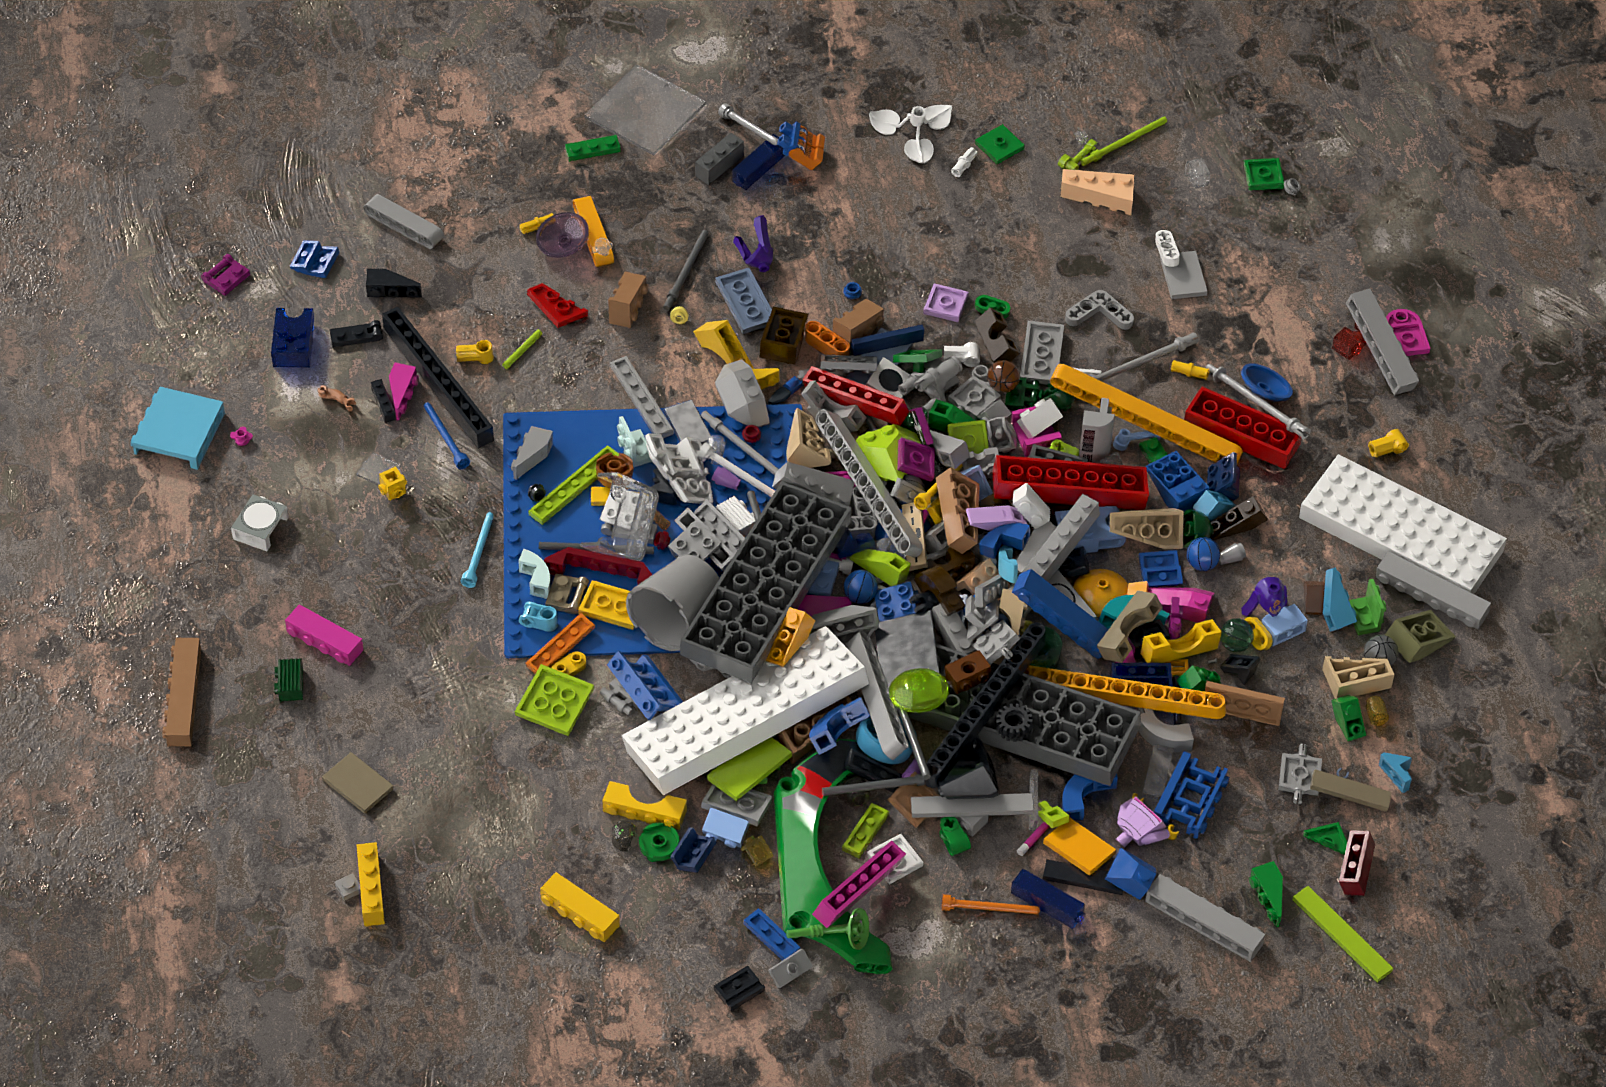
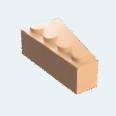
(1099, 188)

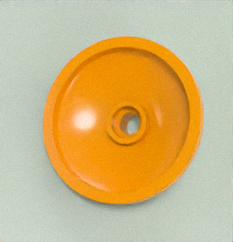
(1098, 596)

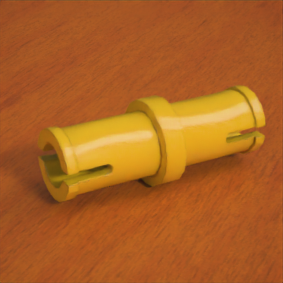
(1190, 370)

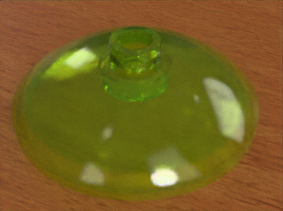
(918, 690)

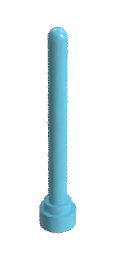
(469, 577)

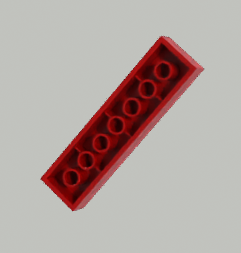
(1067, 480)

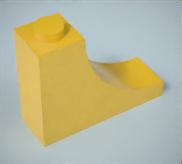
(722, 340)

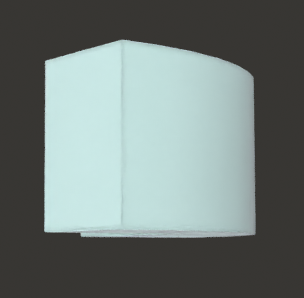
(533, 565)

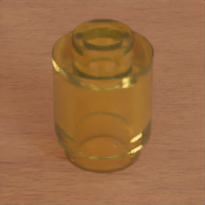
(1376, 711)

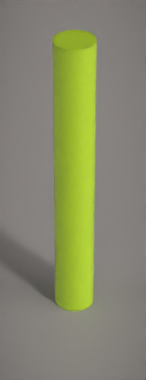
(527, 344)

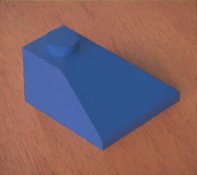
(1131, 874)

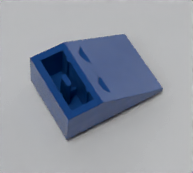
(1176, 481)

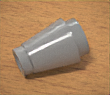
(1232, 554)

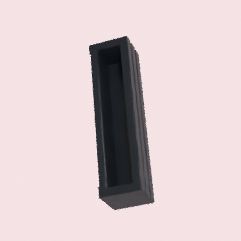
(383, 401)

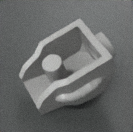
(1001, 434)

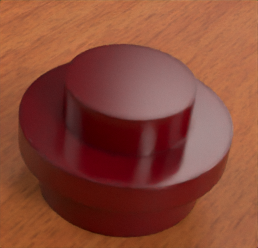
(751, 434)
(662, 540)

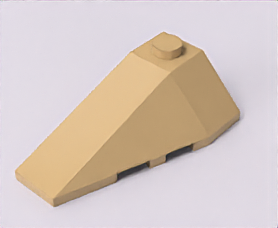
(804, 443)

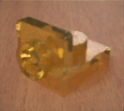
(757, 850)

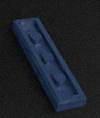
(887, 340)

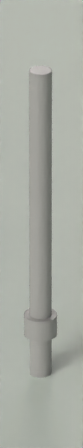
(718, 425)

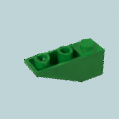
(944, 414)
(1268, 883)

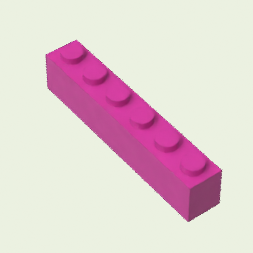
(859, 884)

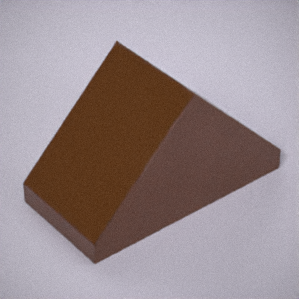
(1314, 597)

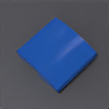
(314, 259)
(1160, 568)

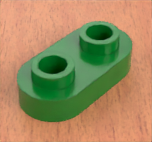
(985, 302)

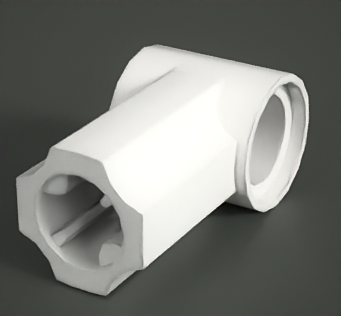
(968, 353)

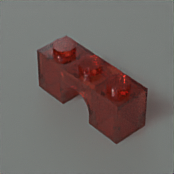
(1348, 342)

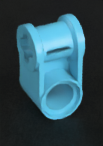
(539, 617)

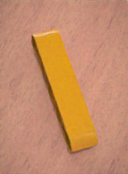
(586, 208)

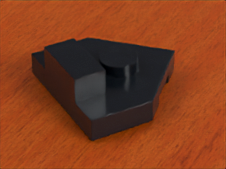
(1075, 564)

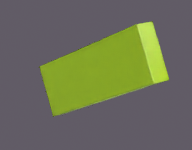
(865, 830)

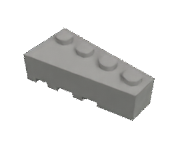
(815, 481)

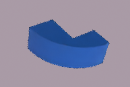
(1011, 535)

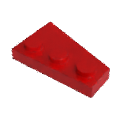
(555, 307)

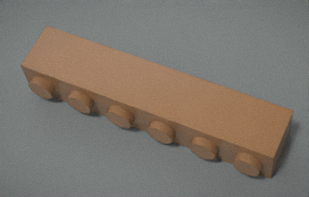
(183, 692)

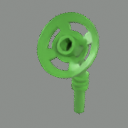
(851, 928)

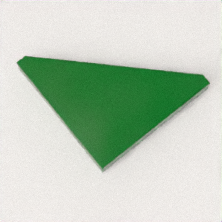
(1329, 836)

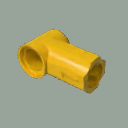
(478, 352)
(1392, 442)

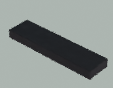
(1072, 875)

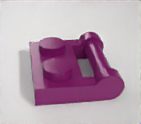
(229, 278)

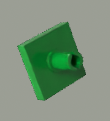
(918, 358)

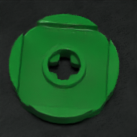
(654, 851)

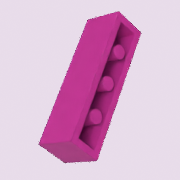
(324, 635)

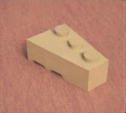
(1357, 676)

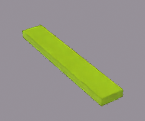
(568, 489)
(1342, 934)

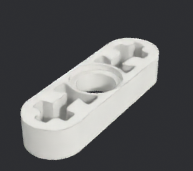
(1165, 240)

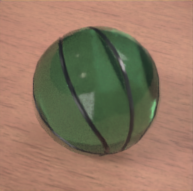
(1236, 635)

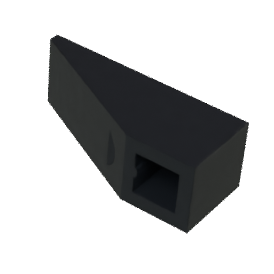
(390, 284)

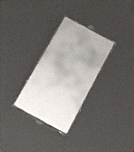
(687, 421)

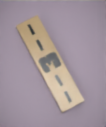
(915, 519)

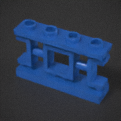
(1176, 789)

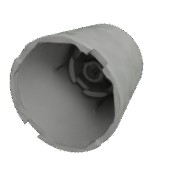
(670, 600)

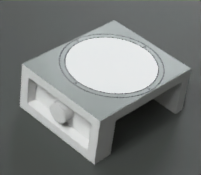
(258, 521)

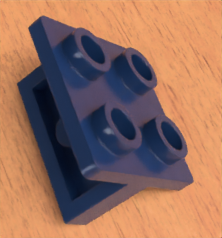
(1225, 476)

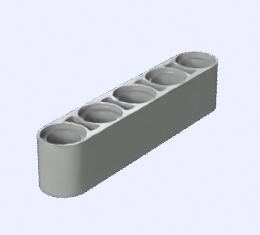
(403, 221)

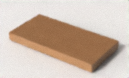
(1249, 704)

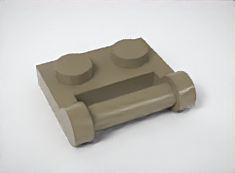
(561, 591)

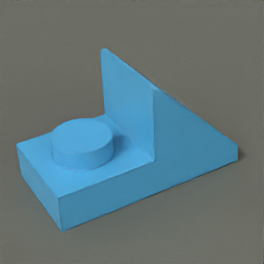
(1396, 769)

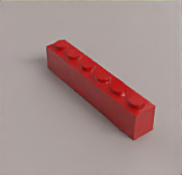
(869, 400)

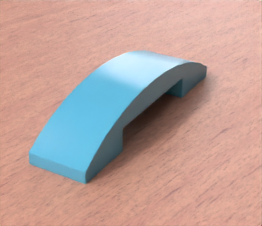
(1006, 565)

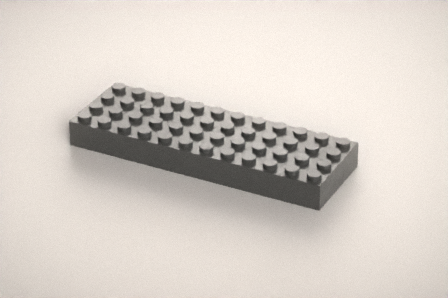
(764, 580)
(1068, 725)

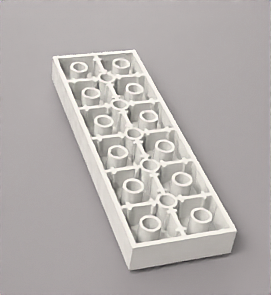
(743, 714)

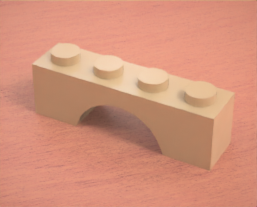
(1013, 610)

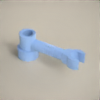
(1124, 437)

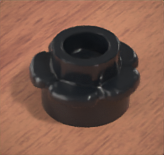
(536, 492)

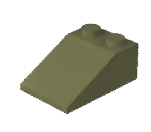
(1419, 635)

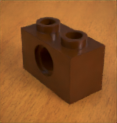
(968, 672)

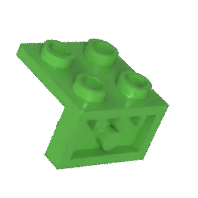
(1369, 610)

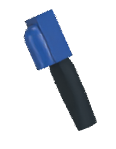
(786, 391)

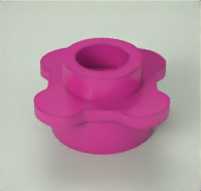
(241, 436)

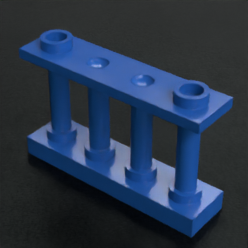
(644, 684)

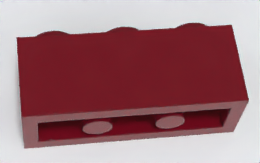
(1357, 862)

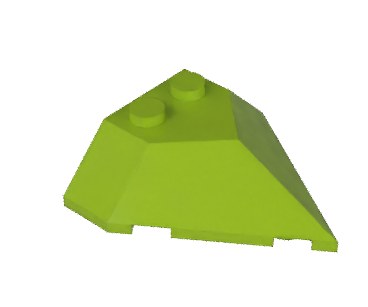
(882, 449)

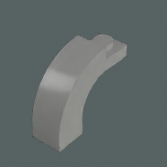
(818, 400)
(1158, 733)

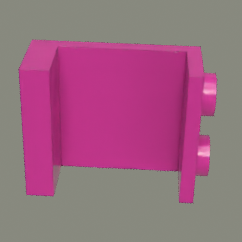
(1042, 439)

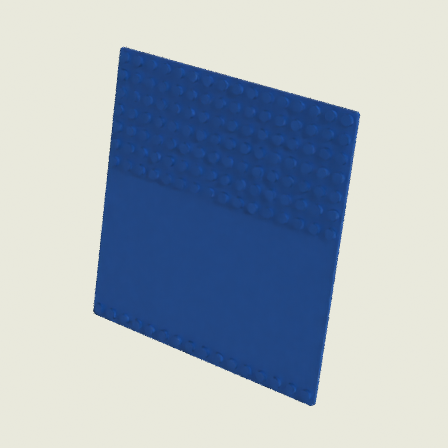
(575, 441)

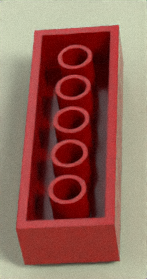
(1245, 426)

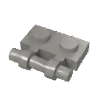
(611, 696)

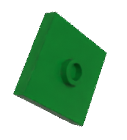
(999, 144)
(1264, 174)

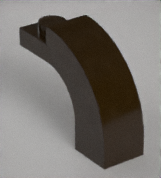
(943, 586)

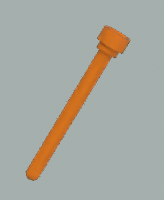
(950, 902)

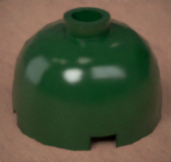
(1060, 398)
(1195, 526)

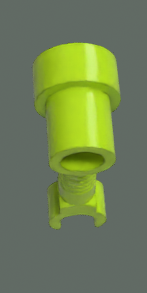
(1069, 163)

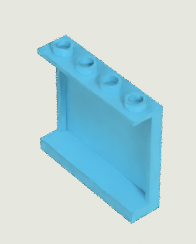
(179, 425)

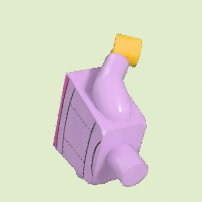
(1141, 824)

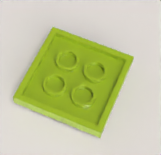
(554, 700)

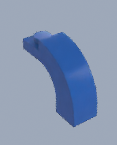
(831, 725)
(1076, 790)

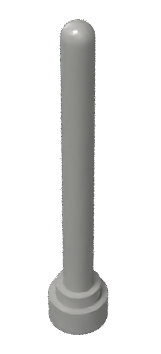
(727, 112)

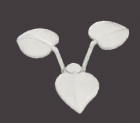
(917, 150)

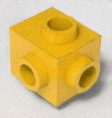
(392, 483)

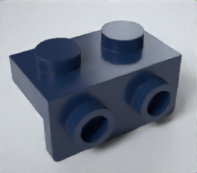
(692, 851)

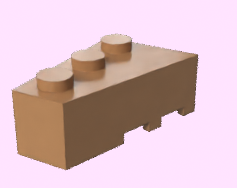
(627, 299)
(859, 322)

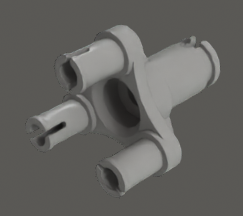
(932, 381)

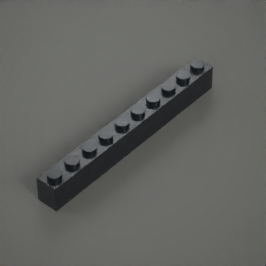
(438, 377)

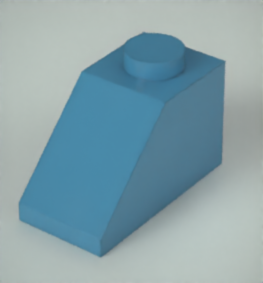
(1213, 504)

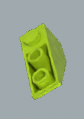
(883, 565)

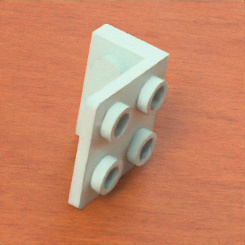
(633, 443)

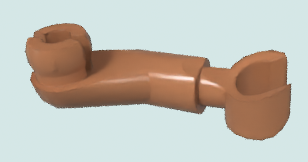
(334, 394)

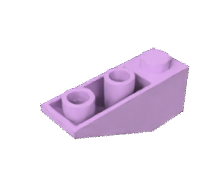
(993, 517)

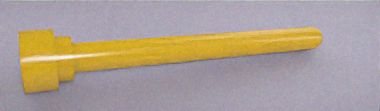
(923, 500)

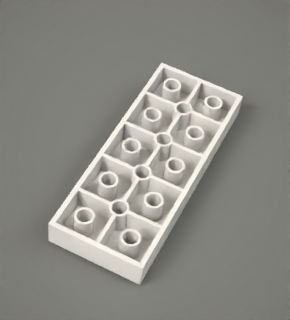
(1389, 517)

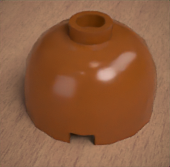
(613, 463)

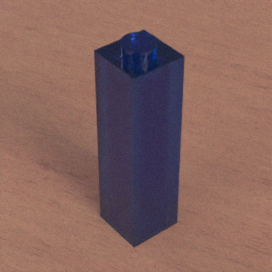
(757, 164)
(1048, 898)

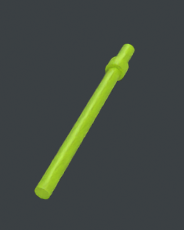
(1097, 154)

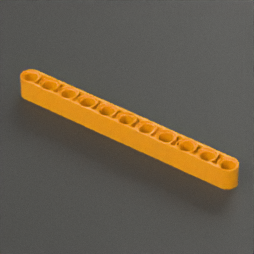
(1143, 414)
(1131, 689)

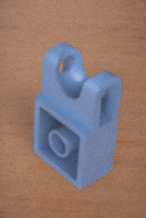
(1099, 533)

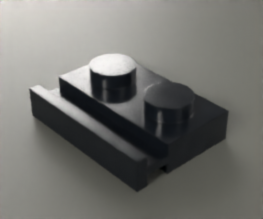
(739, 988)

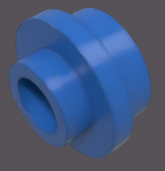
(852, 290)

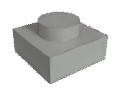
(348, 886)

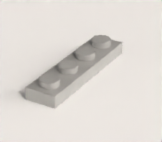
(989, 591)

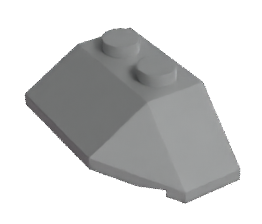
(742, 394)
(847, 621)

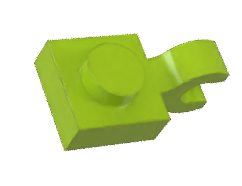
(1052, 816)

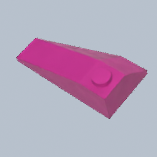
(1195, 601)

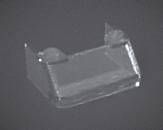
(632, 521)

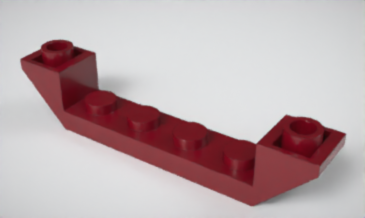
(597, 562)

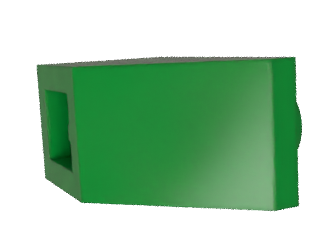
(1196, 678)
(1349, 717)

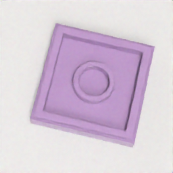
(946, 302)

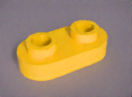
(1260, 634)
(571, 665)

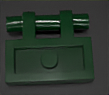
(1016, 398)

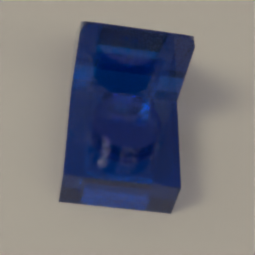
(849, 546)

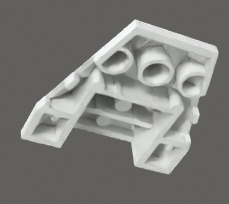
(681, 467)

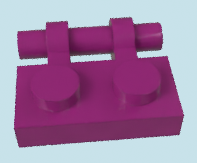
(1174, 621)

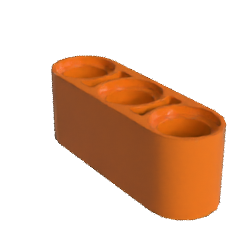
(825, 340)

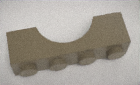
(1139, 610)

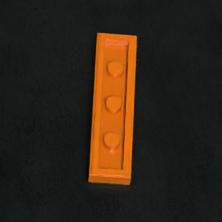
(561, 643)

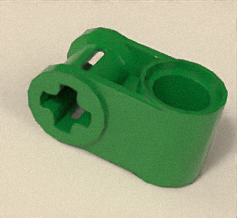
(953, 836)

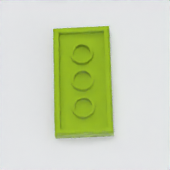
(749, 768)

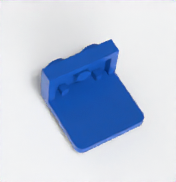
(895, 602)

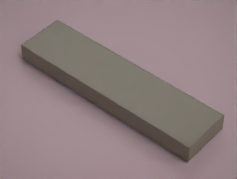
(1350, 790)

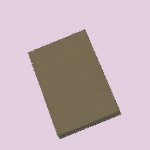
(357, 782)

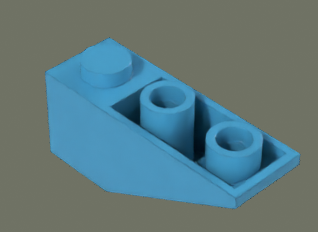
(1336, 605)

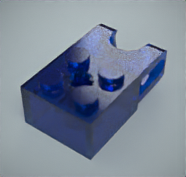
(292, 339)

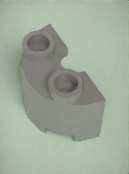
(985, 460)

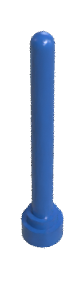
(460, 459)

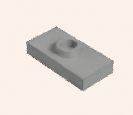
(790, 968)

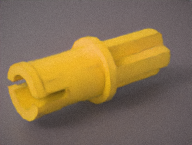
(533, 224)

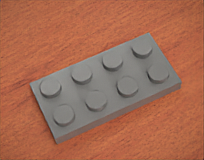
(1041, 351)

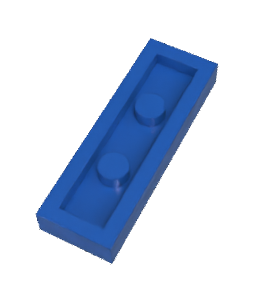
(770, 934)

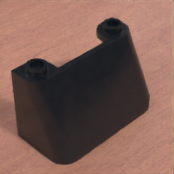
(971, 776)

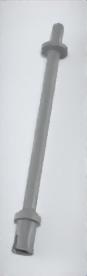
(1179, 344)
(1293, 424)

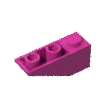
(402, 380)

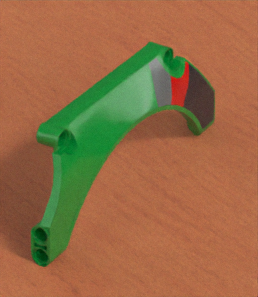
(801, 875)

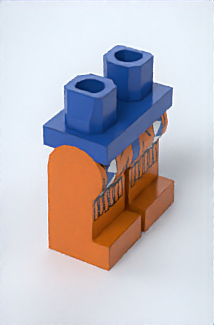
(801, 144)

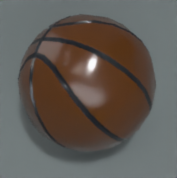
(1003, 376)

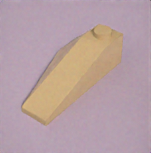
(1153, 526)

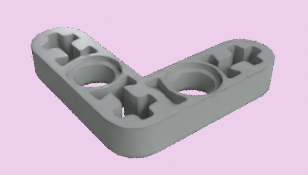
(1098, 305)

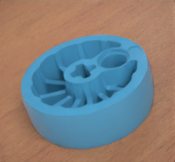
(869, 743)

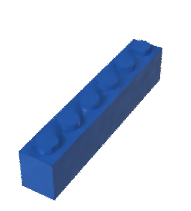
(1060, 611)

